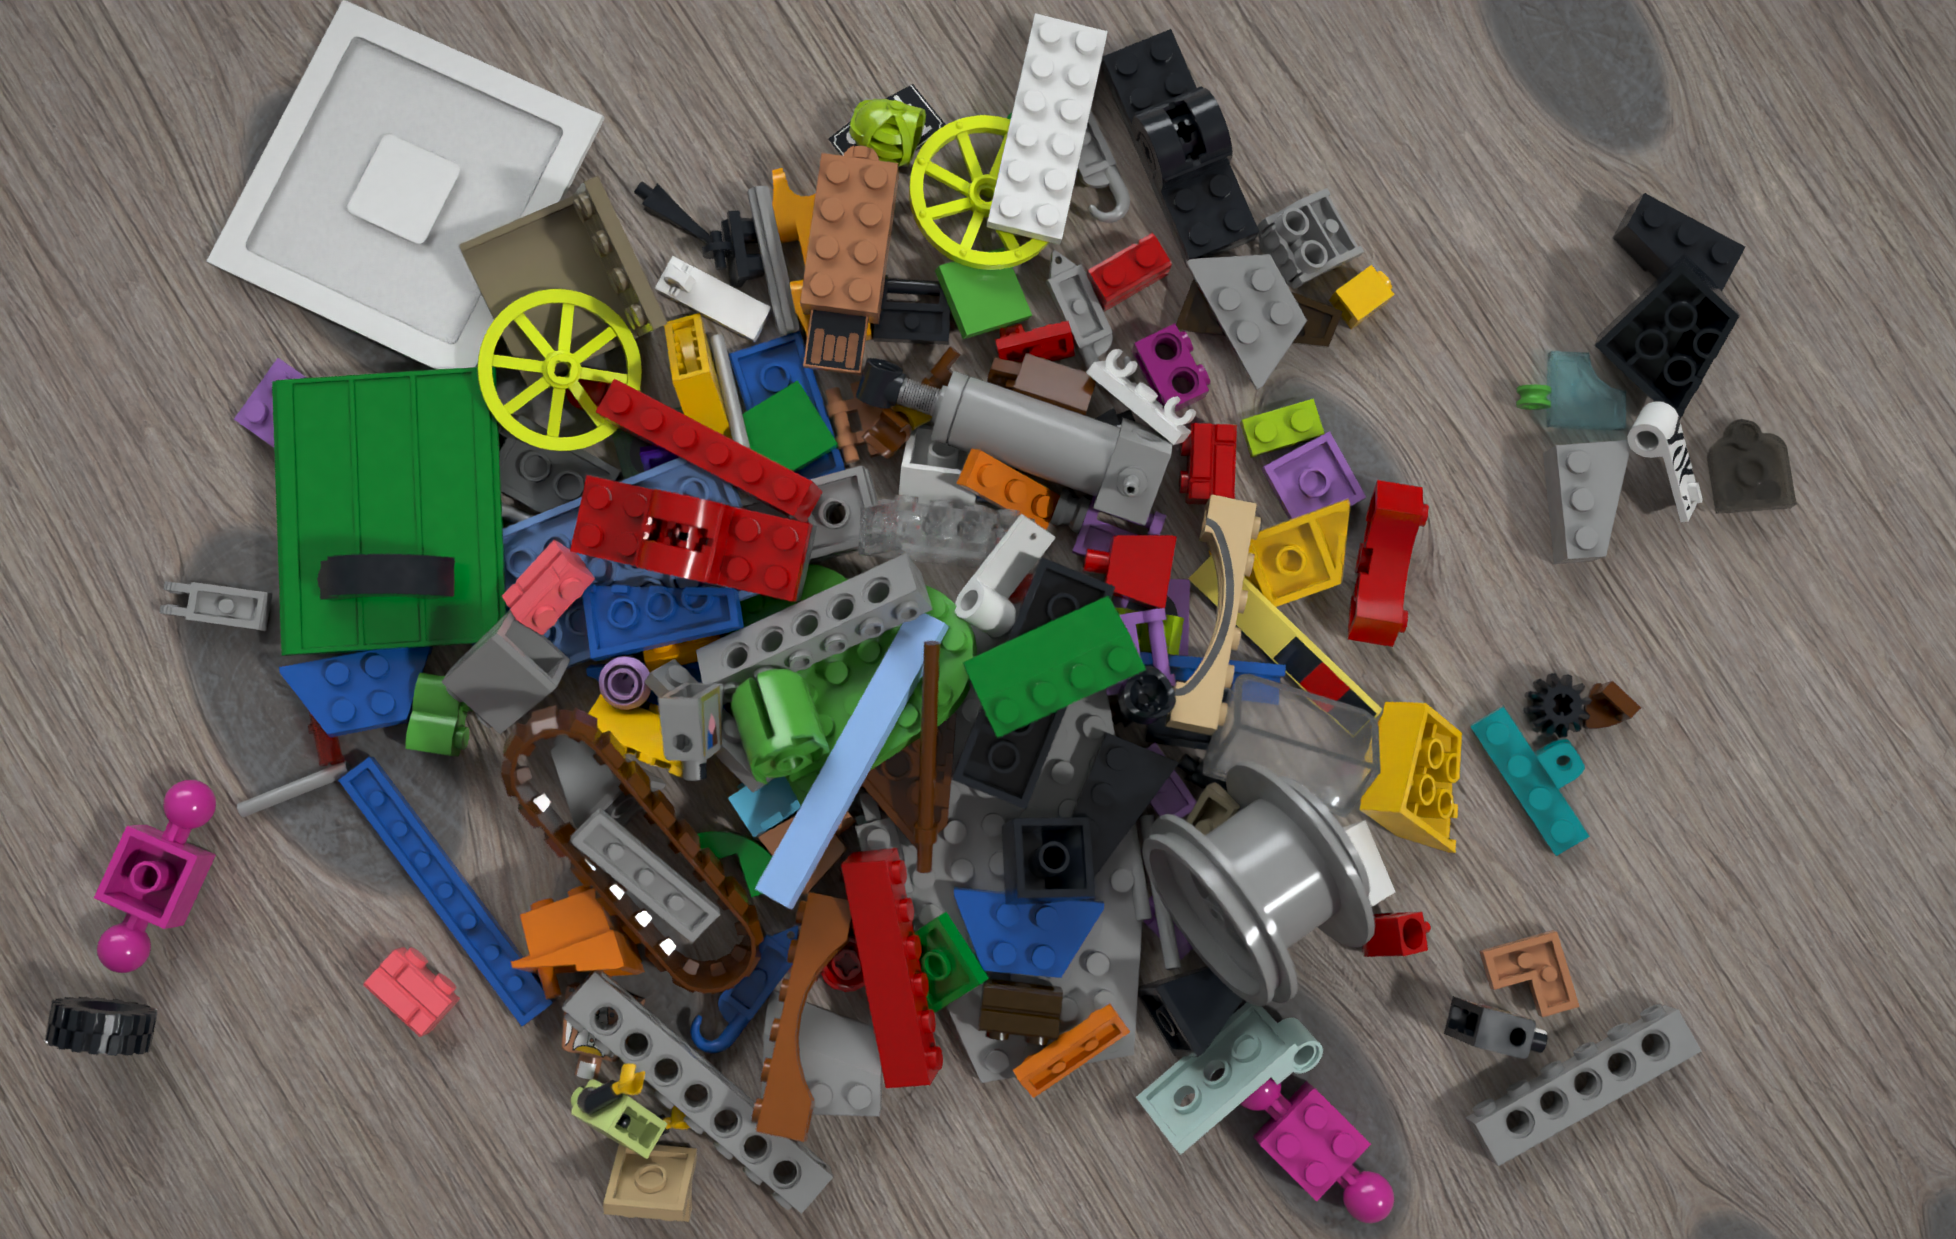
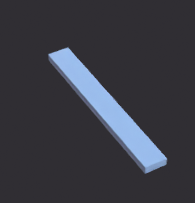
(849, 762)

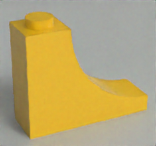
(695, 373)

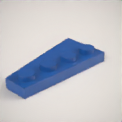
(645, 618)

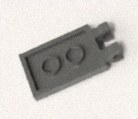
(544, 476)

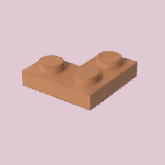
(1539, 962)

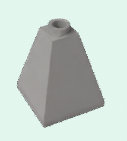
(592, 785)

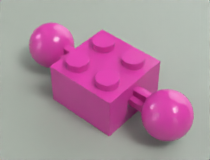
(155, 876)
(1319, 1149)

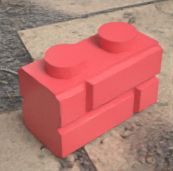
(548, 587)
(412, 990)

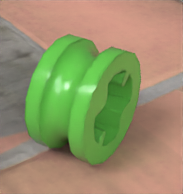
(1533, 397)

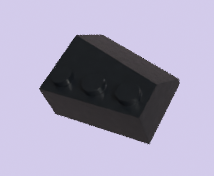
(1671, 334)

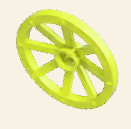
(980, 184)
(515, 312)

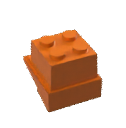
(574, 938)

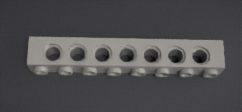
(600, 991)

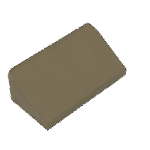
(1212, 809)

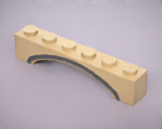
(1227, 530)

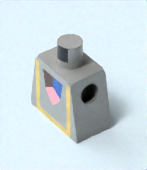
(692, 726)

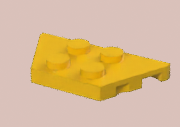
(1301, 554)

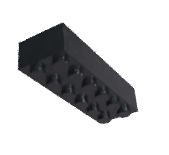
(1013, 762)

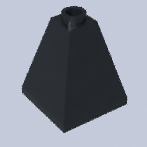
(1189, 1009)

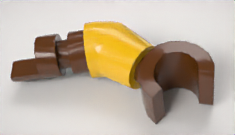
(897, 423)

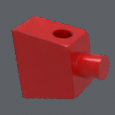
(1136, 567)

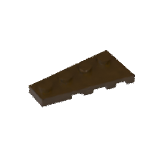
(1318, 330)

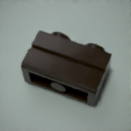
(1020, 1010)

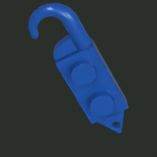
(747, 997)

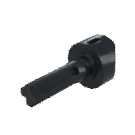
(1144, 698)

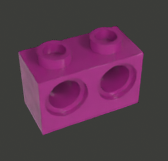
(1161, 372)

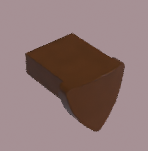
(1608, 706)

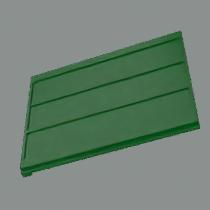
(387, 471)

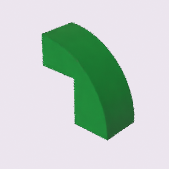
(751, 853)

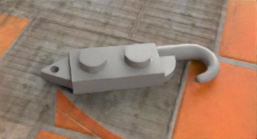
(1080, 306)

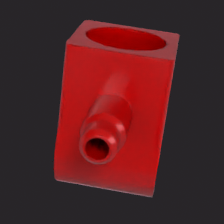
(1397, 935)

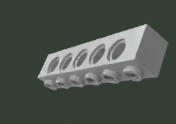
(818, 625)
(1671, 1047)

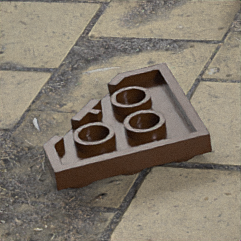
(896, 782)

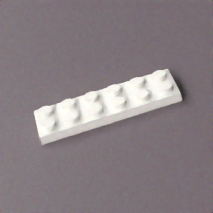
(1047, 129)

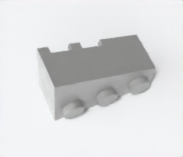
(1583, 497)

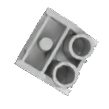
(1307, 239)

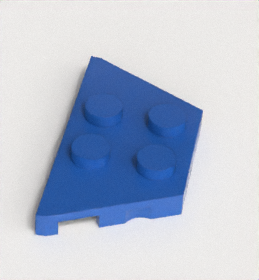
(359, 688)
(1025, 936)

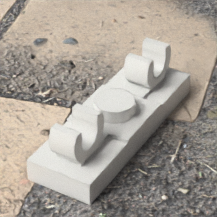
(1141, 398)

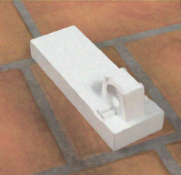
(713, 299)

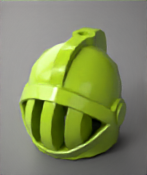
(888, 129)

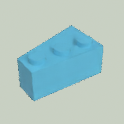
(765, 806)

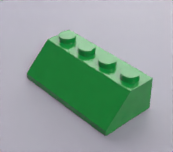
(1053, 666)

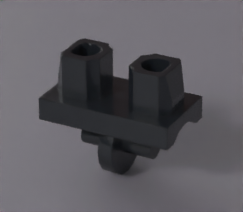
(735, 234)

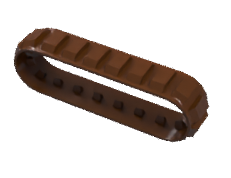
(687, 973)

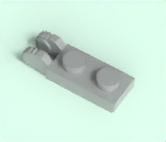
(220, 605)

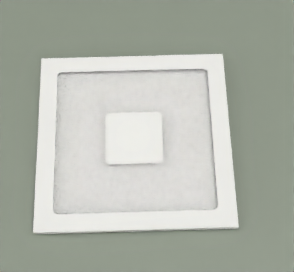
(382, 175)

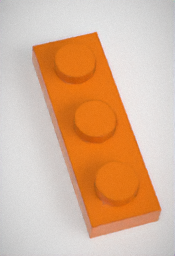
(1007, 487)
(1071, 1050)

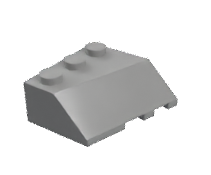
(836, 1058)

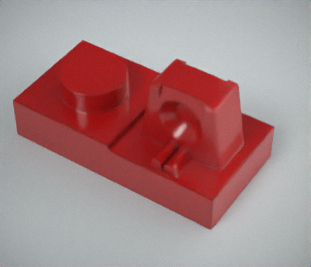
(1049, 342)

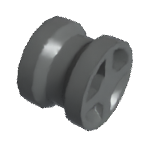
(1070, 510)

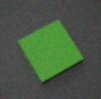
(982, 298)

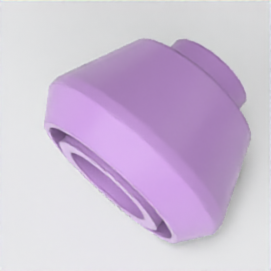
(618, 689)

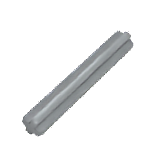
(773, 260)

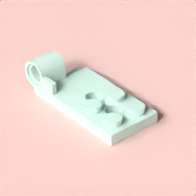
(1250, 1050)

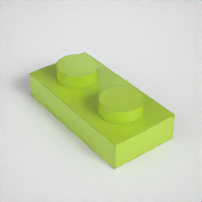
(1282, 428)

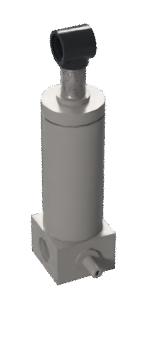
(1033, 436)

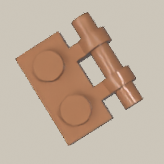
(838, 411)

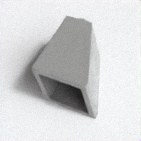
(506, 673)

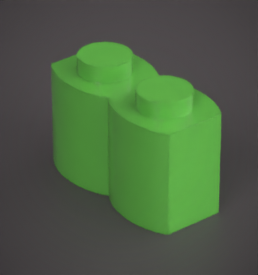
(436, 719)

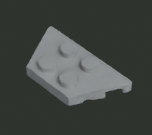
(1251, 309)

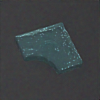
(1579, 395)

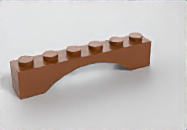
(787, 1098)

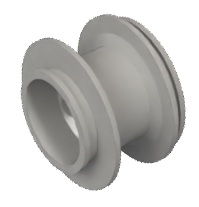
(1260, 882)

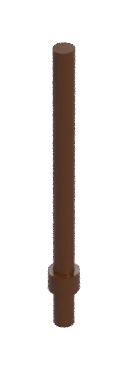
(926, 830)

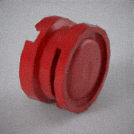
(845, 969)

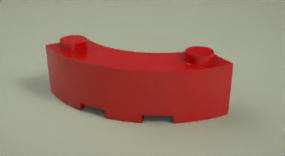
(1384, 562)

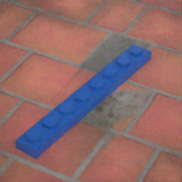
(445, 889)

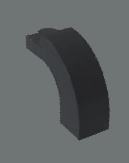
(386, 576)

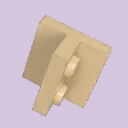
(652, 1186)

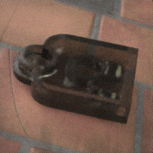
(1750, 470)

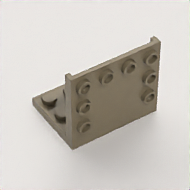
(566, 247)

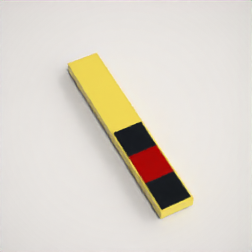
(1287, 644)

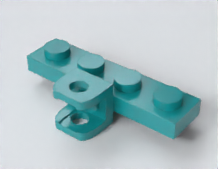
(1535, 777)

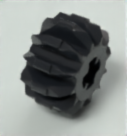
(1570, 707)

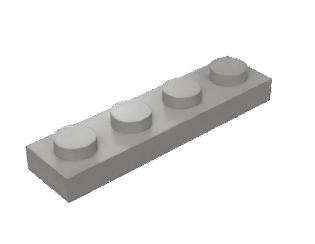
(732, 750)
(645, 875)

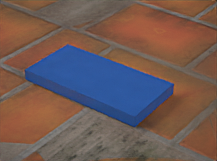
(774, 366)

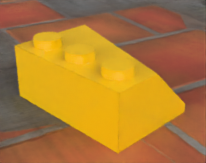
(637, 731)
(1416, 775)

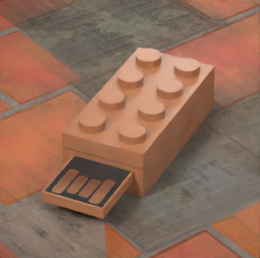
(847, 256)

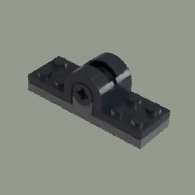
(1181, 146)

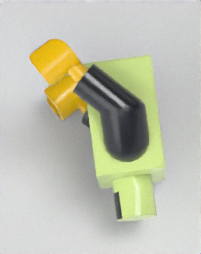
(621, 1117)

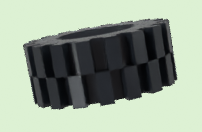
(101, 1026)

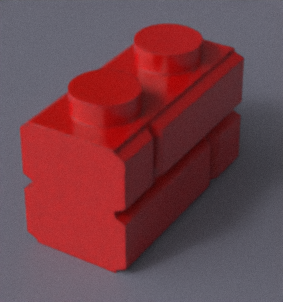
(1129, 271)
(1209, 462)

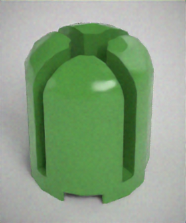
(779, 726)

